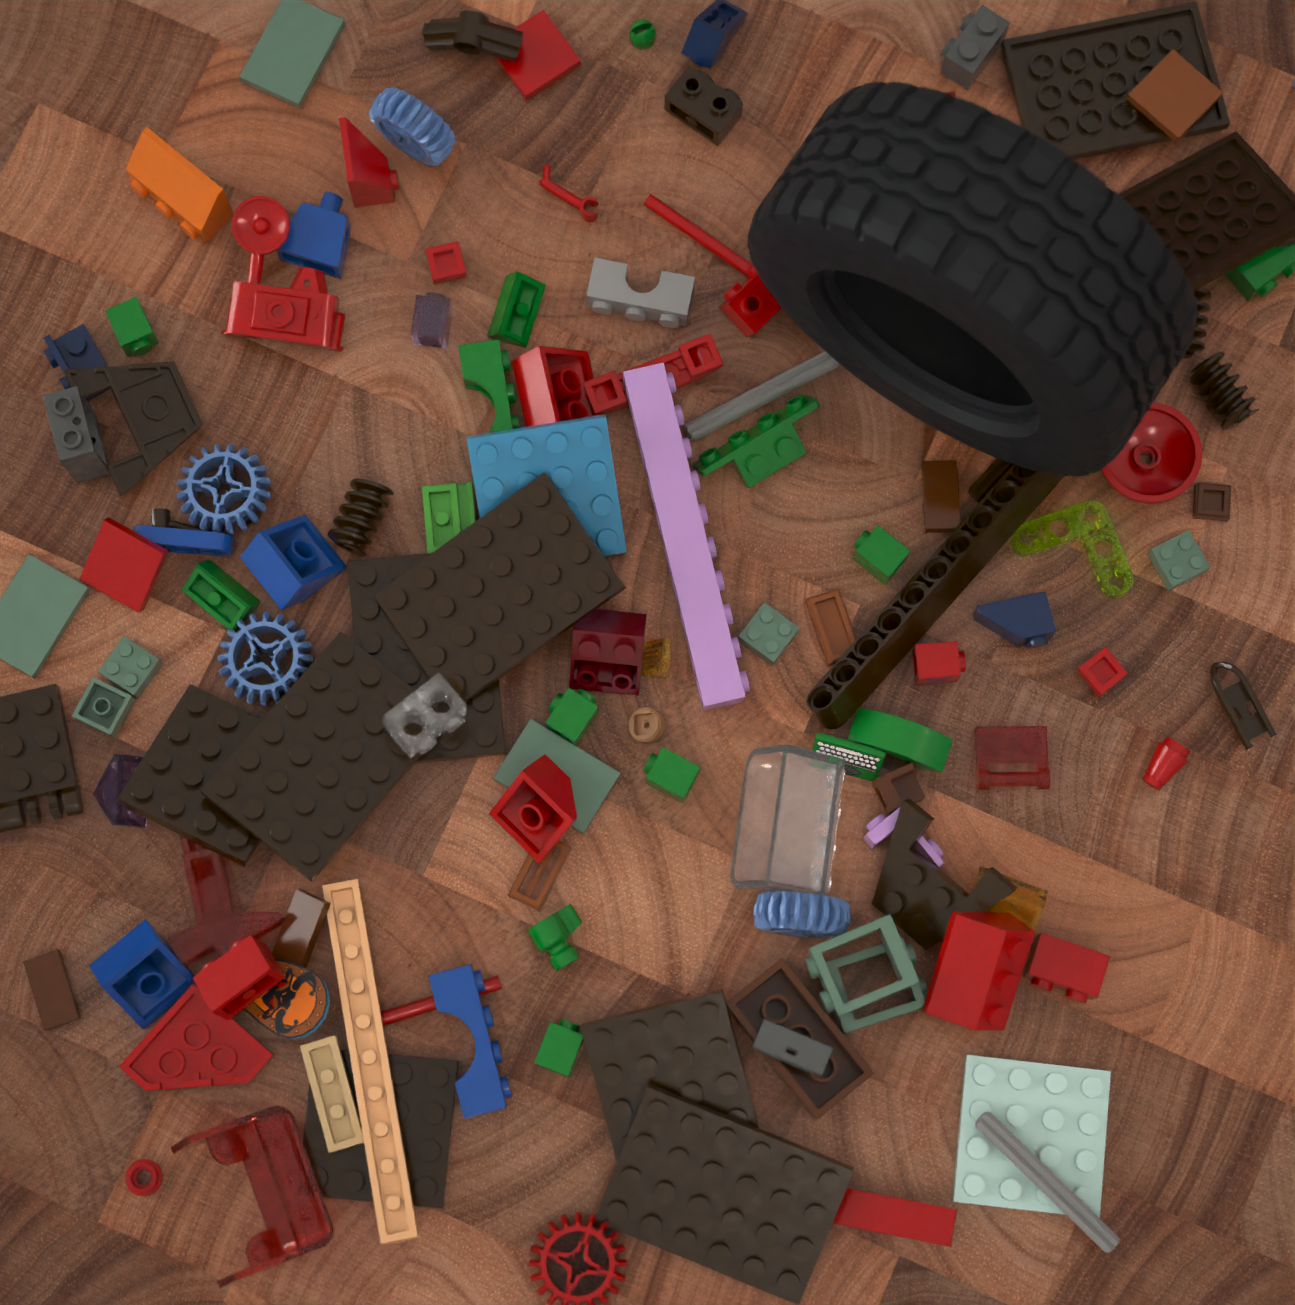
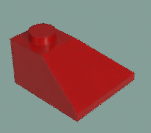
(366, 168)
(537, 807)

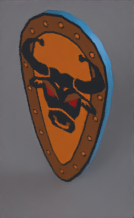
(294, 1004)

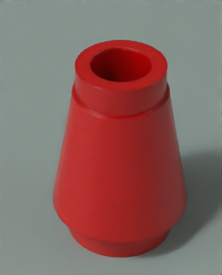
(1165, 763)

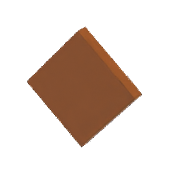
(1174, 95)

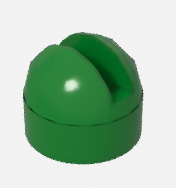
(645, 38)

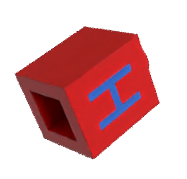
(937, 663)

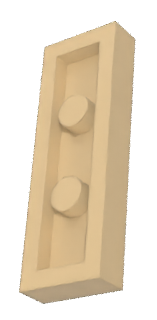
(332, 1094)

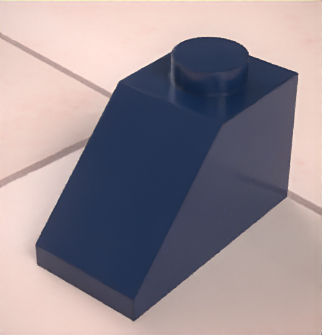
(1019, 619)

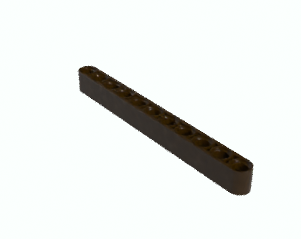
(928, 594)

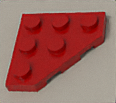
(195, 1050)

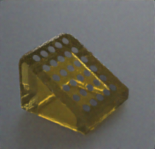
(657, 658)

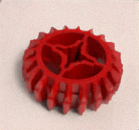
(547, 1252)

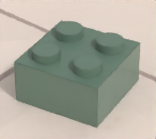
(1178, 560)
(768, 634)
(130, 667)
(103, 707)

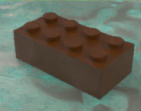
(786, 1002)

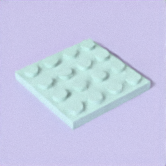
(1048, 1108)

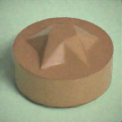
(646, 725)

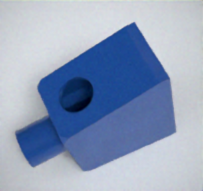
(318, 237)

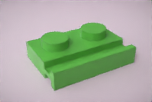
(447, 512)

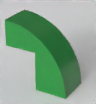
(901, 739)

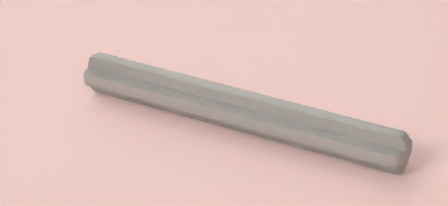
(760, 396)
(1047, 1182)

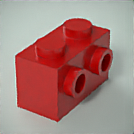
(749, 304)
(1066, 967)
(238, 977)

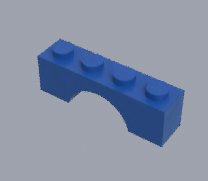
(481, 1087)

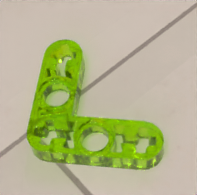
(1081, 530)

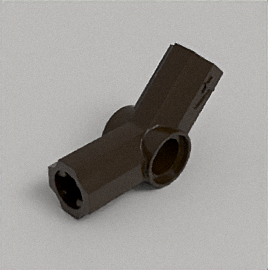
(472, 35)

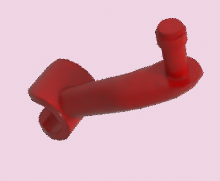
(568, 197)

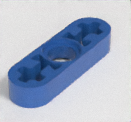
(188, 541)

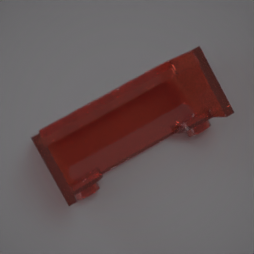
(281, 1183)

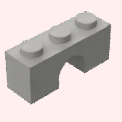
(666, 303)

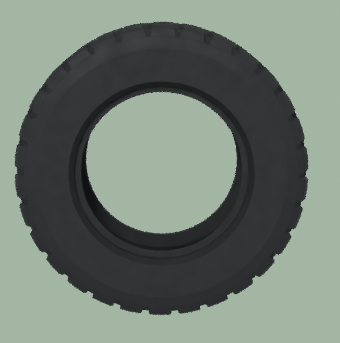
(974, 277)

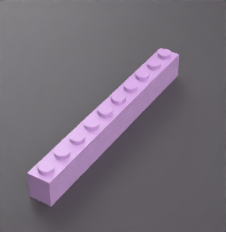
(684, 537)

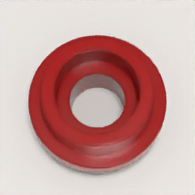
(132, 1177)

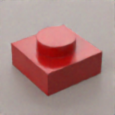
(446, 262)
(1102, 671)

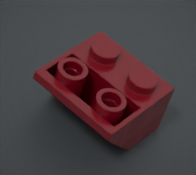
(608, 652)

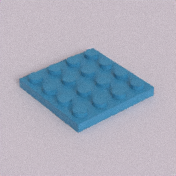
(574, 457)

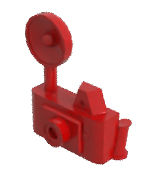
(275, 313)

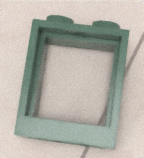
(896, 953)
(847, 1022)

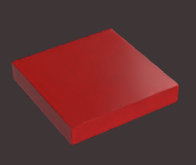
(541, 58)
(123, 564)

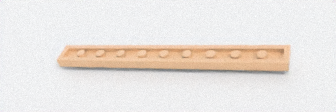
(370, 1063)

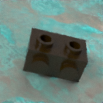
(703, 105)

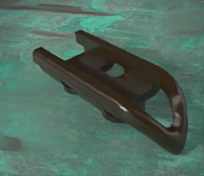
(1235, 697)

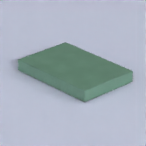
(292, 51)
(36, 614)
(589, 776)

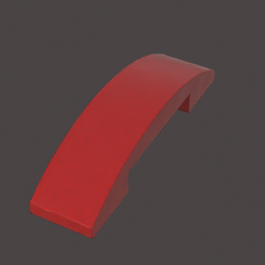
(687, 364)

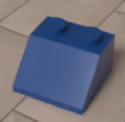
(292, 561)
(142, 974)

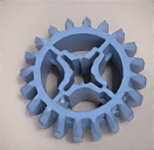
(412, 126)
(225, 462)
(253, 668)
(801, 914)

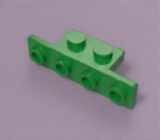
(763, 447)

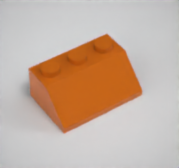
(177, 187)

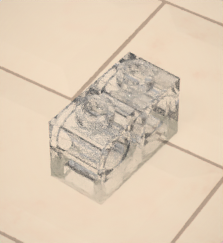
(418, 710)

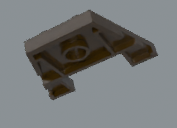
(154, 408)
(919, 892)

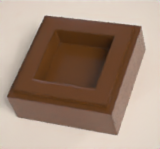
(1212, 502)

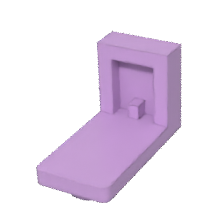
(883, 827)

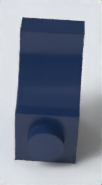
(713, 32)

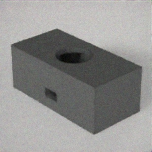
(809, 1053)

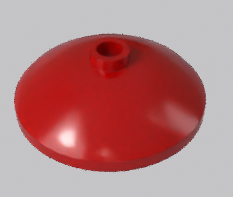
(1173, 454)

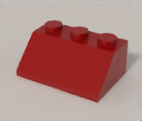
(552, 384)
(979, 969)

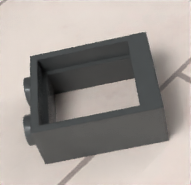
(73, 428)

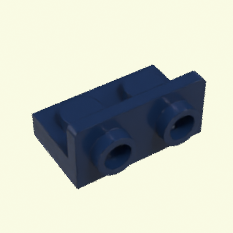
(74, 350)

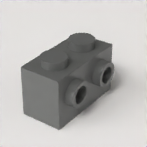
(974, 47)

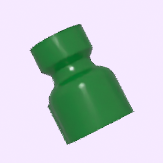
(552, 935)

